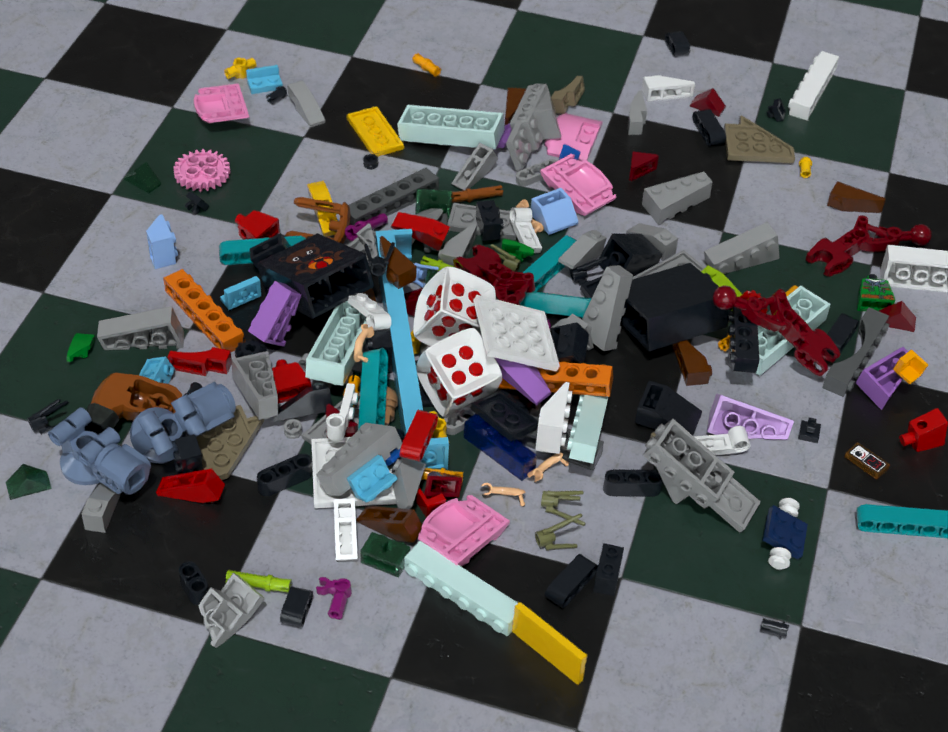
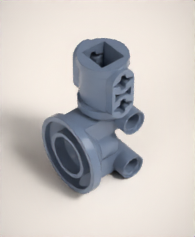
(193, 414)
(98, 458)

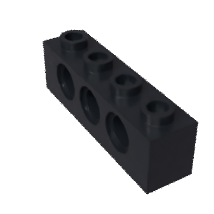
(743, 342)

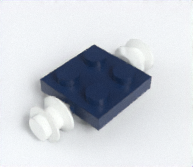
(785, 533)

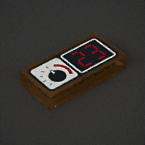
(867, 460)

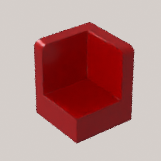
(429, 503)

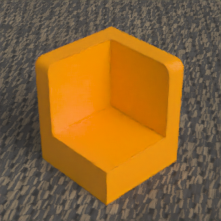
(910, 367)

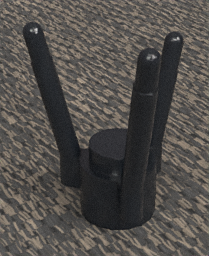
(378, 264)
(580, 273)
(38, 420)

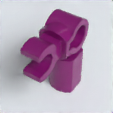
(340, 590)

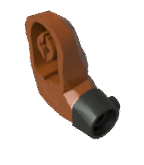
(127, 397)

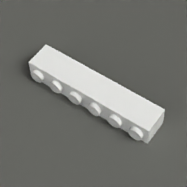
(813, 85)

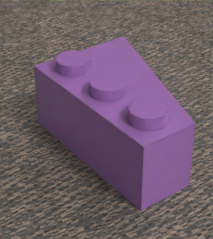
(275, 313)
(880, 379)

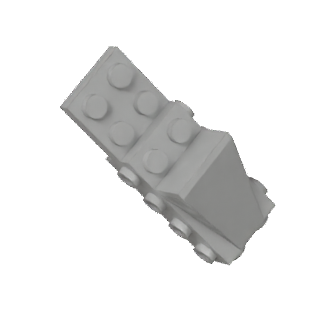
(532, 124)
(696, 472)

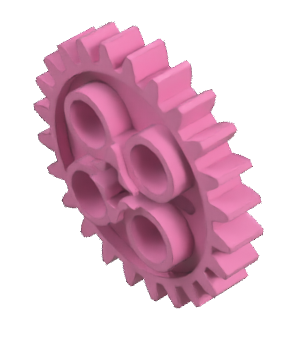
(201, 170)

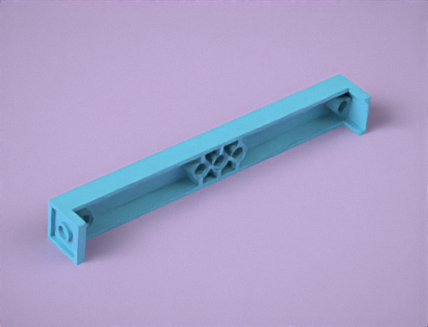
(402, 352)

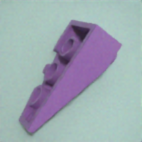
(525, 380)

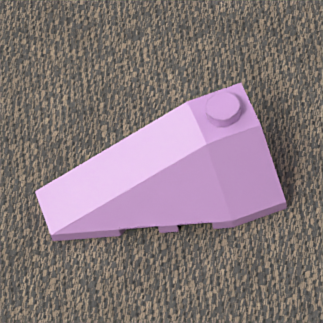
(758, 423)

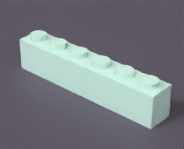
(587, 427)
(461, 587)

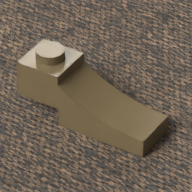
(569, 95)

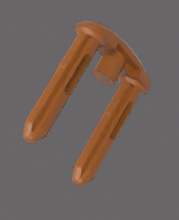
(337, 226)

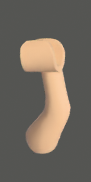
(537, 226)
(366, 333)
(538, 472)
(505, 491)

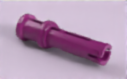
(375, 222)

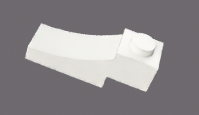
(345, 529)

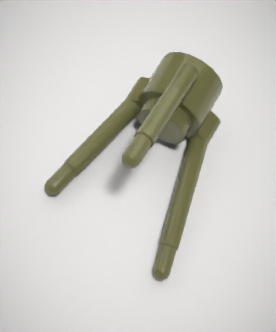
(509, 261)
(551, 499)
(546, 536)

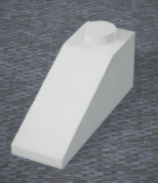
(665, 87)

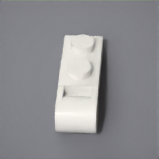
(521, 223)
(374, 313)
(337, 423)
(733, 442)

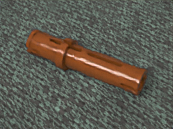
(471, 194)

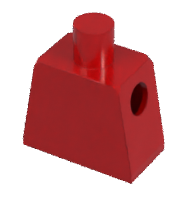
(257, 225)
(289, 380)
(926, 431)

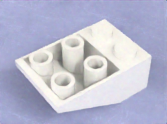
(553, 422)

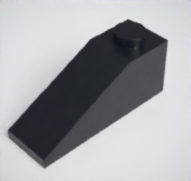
(307, 402)

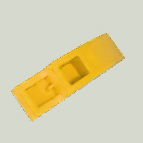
(319, 191)

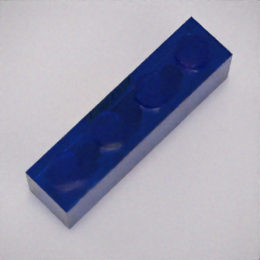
(510, 455)

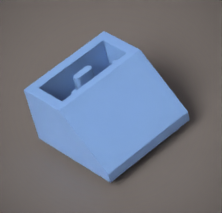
(554, 211)
(161, 243)

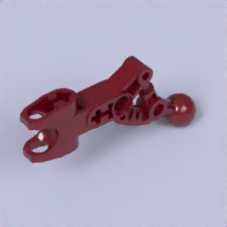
(840, 252)
(487, 266)
(809, 343)

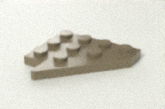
(752, 143)
(226, 443)

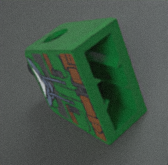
(874, 294)

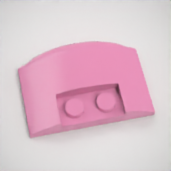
(220, 103)
(576, 132)
(581, 181)
(462, 528)

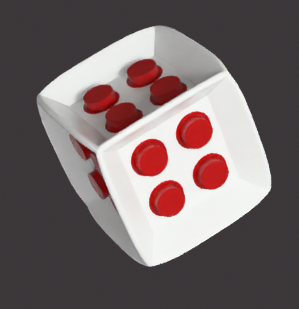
(448, 305)
(458, 371)

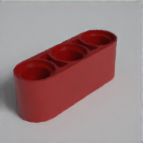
(419, 435)

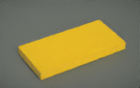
(375, 131)
(549, 643)

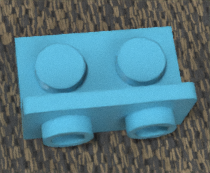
(263, 79)
(241, 293)
(158, 369)
(371, 479)

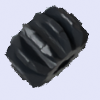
(249, 348)

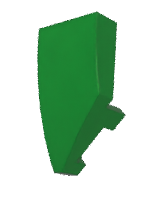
(517, 249)
(80, 345)

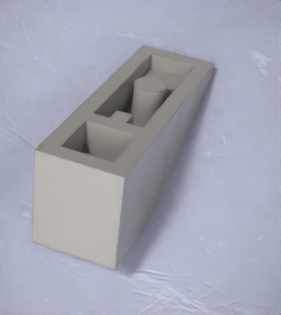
(476, 167)
(659, 237)
(458, 245)
(584, 250)
(409, 477)
(99, 508)

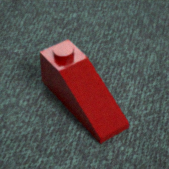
(423, 229)
(193, 486)

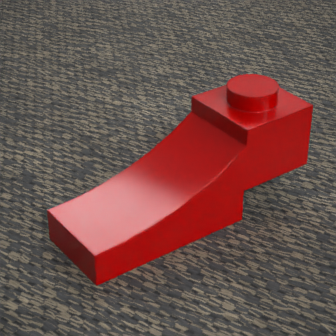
(202, 362)

